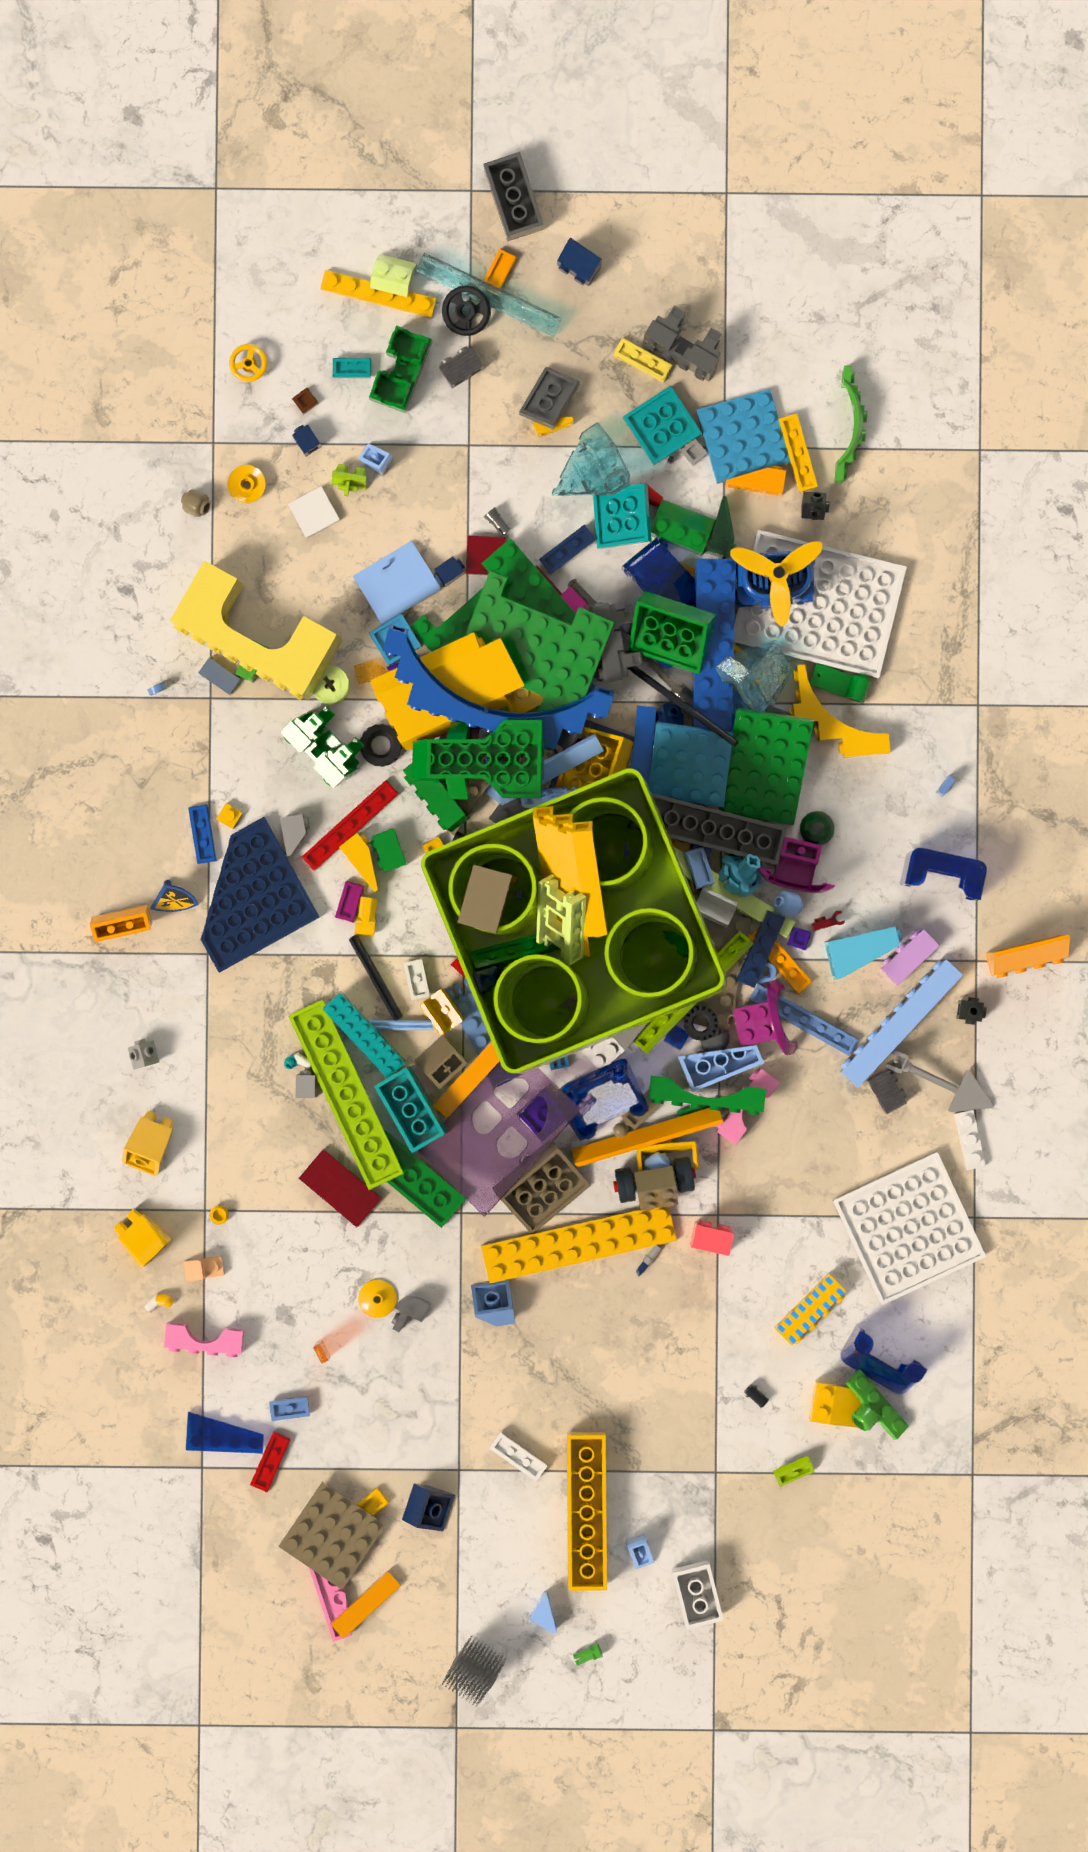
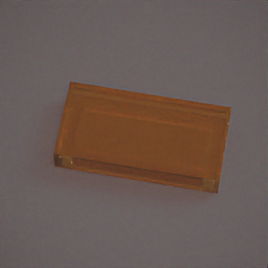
(321, 1351)

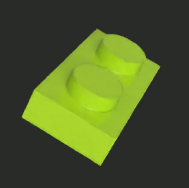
(793, 1471)

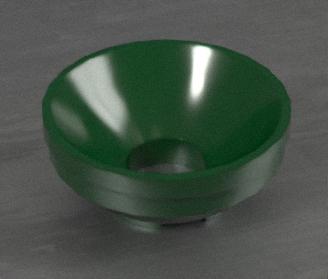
(807, 832)

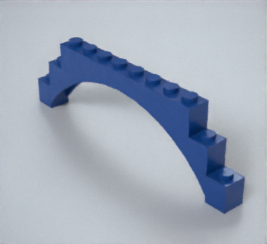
(433, 696)

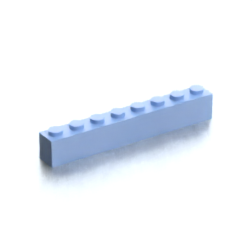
(901, 1023)

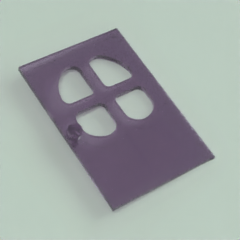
(472, 1158)

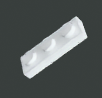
(969, 1139)
(518, 1456)

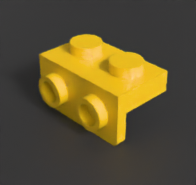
(442, 1012)

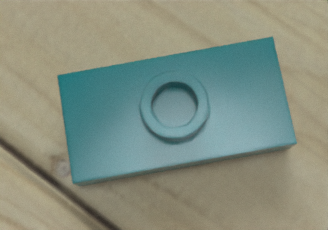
(351, 368)

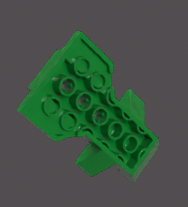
(460, 759)

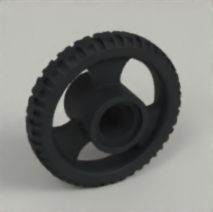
(455, 297)

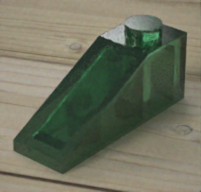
(722, 535)

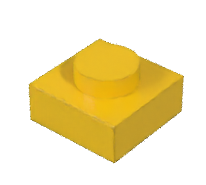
(229, 816)

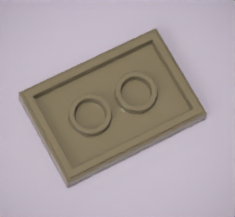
(485, 899)

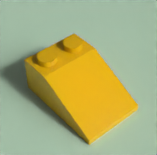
(833, 1404)

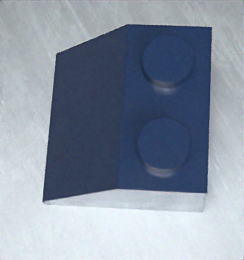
(579, 262)
(428, 1507)

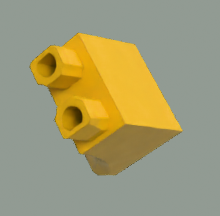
(148, 1144)
(143, 1238)

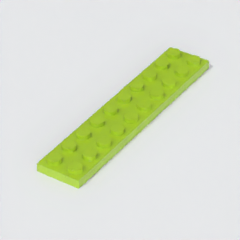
(346, 1095)

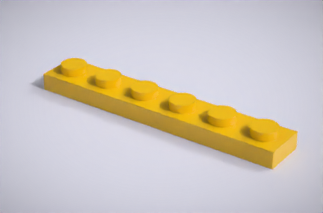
(361, 290)

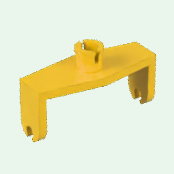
(668, 1147)

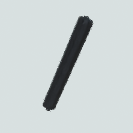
(375, 977)

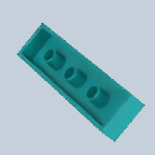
(364, 1034)

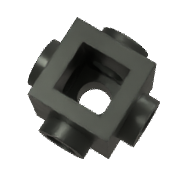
(814, 505)
(964, 1007)

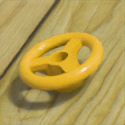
(249, 369)

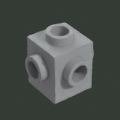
(143, 1054)

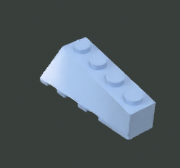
(714, 1066)

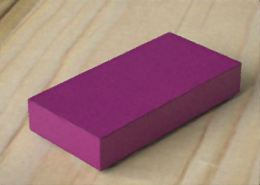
(349, 901)

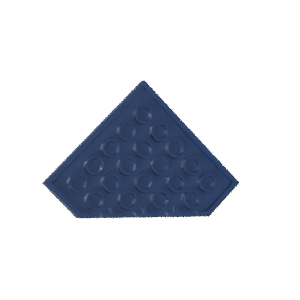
(254, 898)

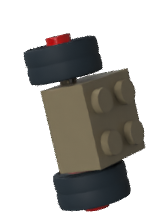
(655, 1186)

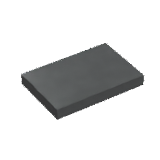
(549, 398)

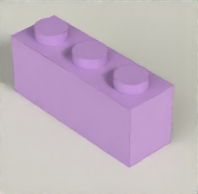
(909, 956)

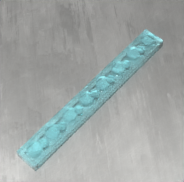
(498, 298)

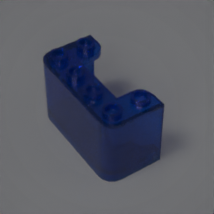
(969, 870)

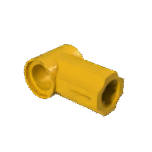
(366, 919)

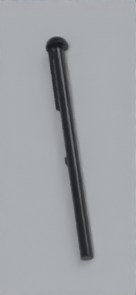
(683, 705)

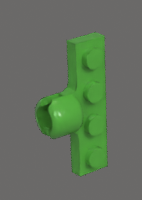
(874, 1407)

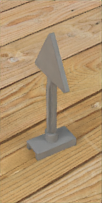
(967, 1095)

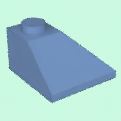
(493, 1303)

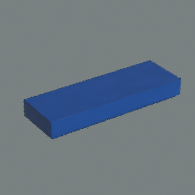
(202, 834)

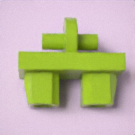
(349, 481)

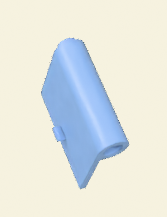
(397, 582)

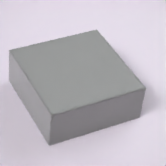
(693, 452)

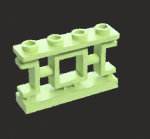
(571, 908)

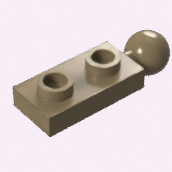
(621, 1129)

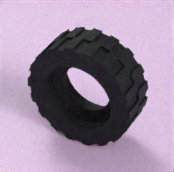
(395, 746)

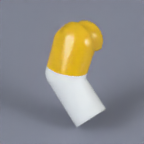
(158, 1300)

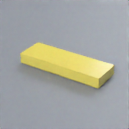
(642, 359)

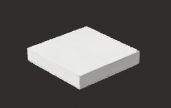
(313, 512)

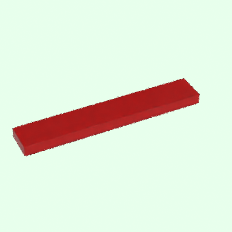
(350, 825)

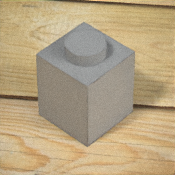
(305, 1085)

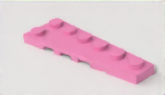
(332, 1601)

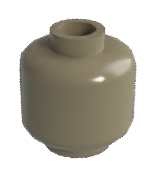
(195, 503)

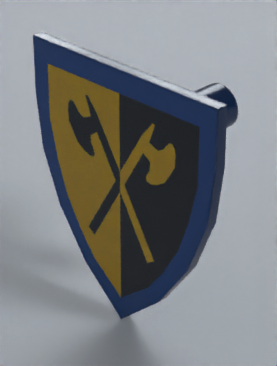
(173, 899)

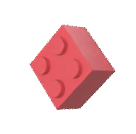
(712, 1238)

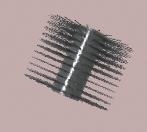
(474, 1671)

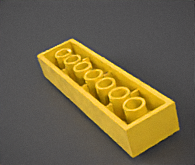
(586, 1511)

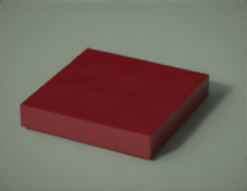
(478, 550)

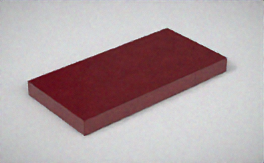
(340, 1188)

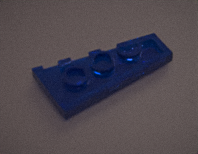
(218, 1436)

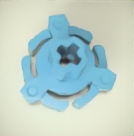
(742, 872)

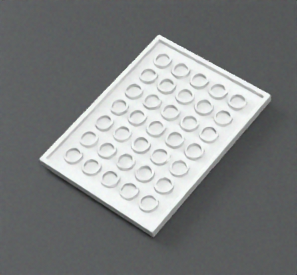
(849, 614)

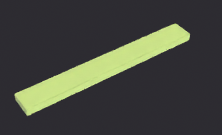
(748, 905)

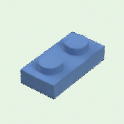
(289, 1408)

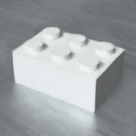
(697, 1594)

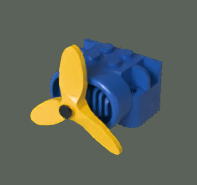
(775, 578)

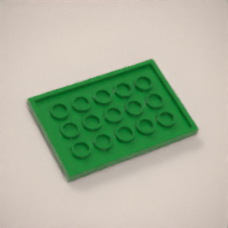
(767, 765)

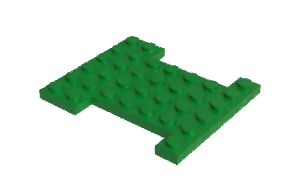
(524, 586)
(547, 652)

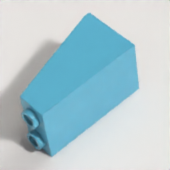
(856, 951)

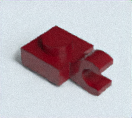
(821, 923)

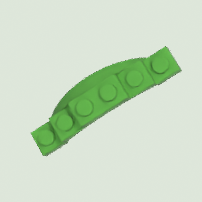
(858, 433)

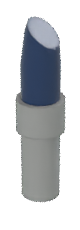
(648, 1260)

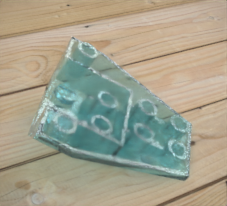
(757, 674)

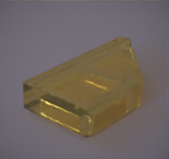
(368, 671)

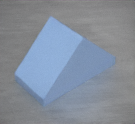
(376, 459)
(640, 1551)
(543, 1614)

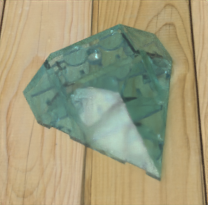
(593, 467)

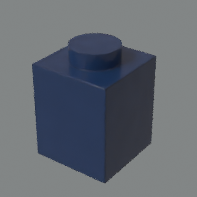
(306, 440)
(450, 570)

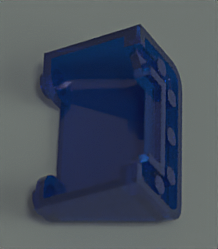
(661, 573)
(604, 1096)
(857, 1356)

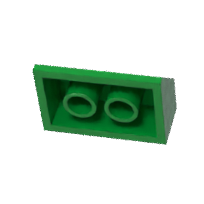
(682, 527)

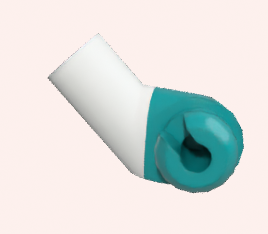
(295, 1060)

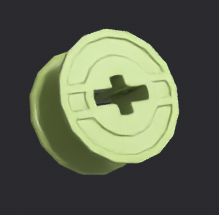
(341, 685)

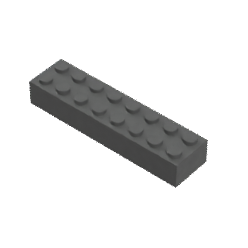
(719, 830)

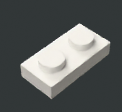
(416, 979)

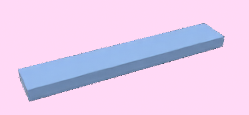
(565, 760)

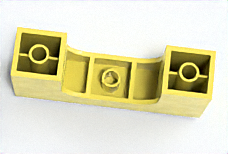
(206, 617)

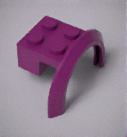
(796, 867)
(762, 1021)

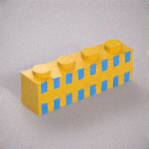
(810, 1309)

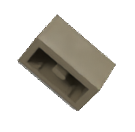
(441, 1061)

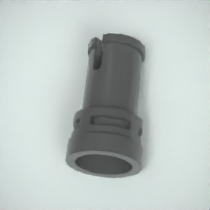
(495, 519)

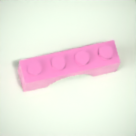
(733, 1125)
(179, 1337)

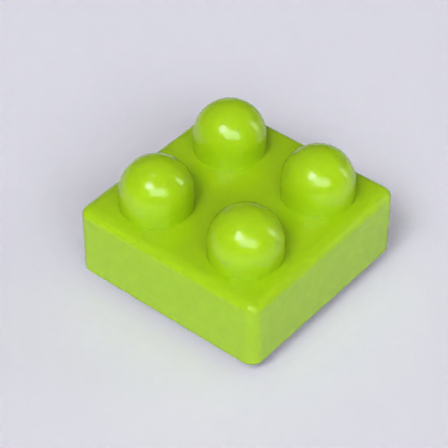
(631, 969)

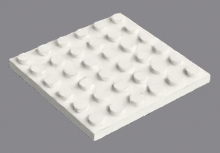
(909, 1228)

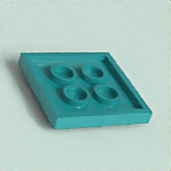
(662, 425)
(622, 517)

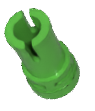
(593, 1652)

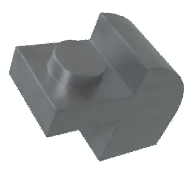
(410, 1306)

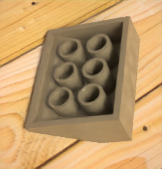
(545, 1189)

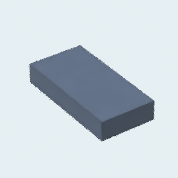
(219, 676)

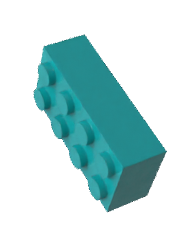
(411, 1109)

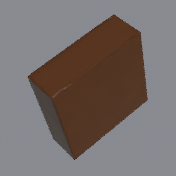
(305, 401)

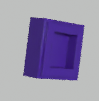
(799, 938)

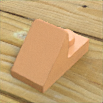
(204, 1268)

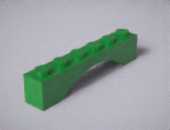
(665, 1089)

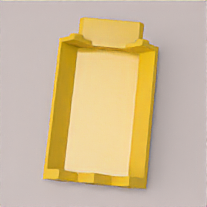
(464, 666)
(570, 855)

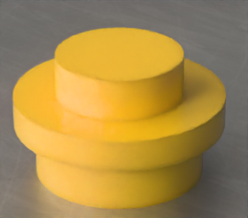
(219, 1215)

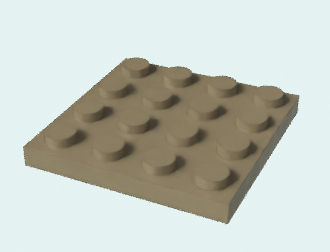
(332, 1535)

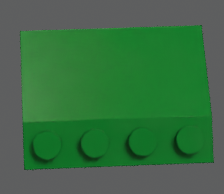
(671, 631)

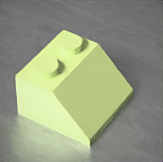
(392, 275)

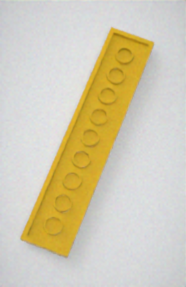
(578, 1243)

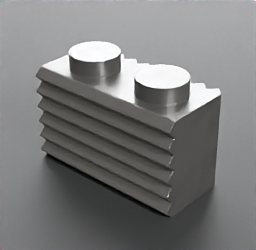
(461, 366)
(887, 1091)

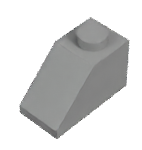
(294, 831)

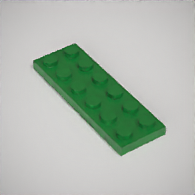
(424, 1186)

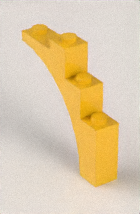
(853, 742)

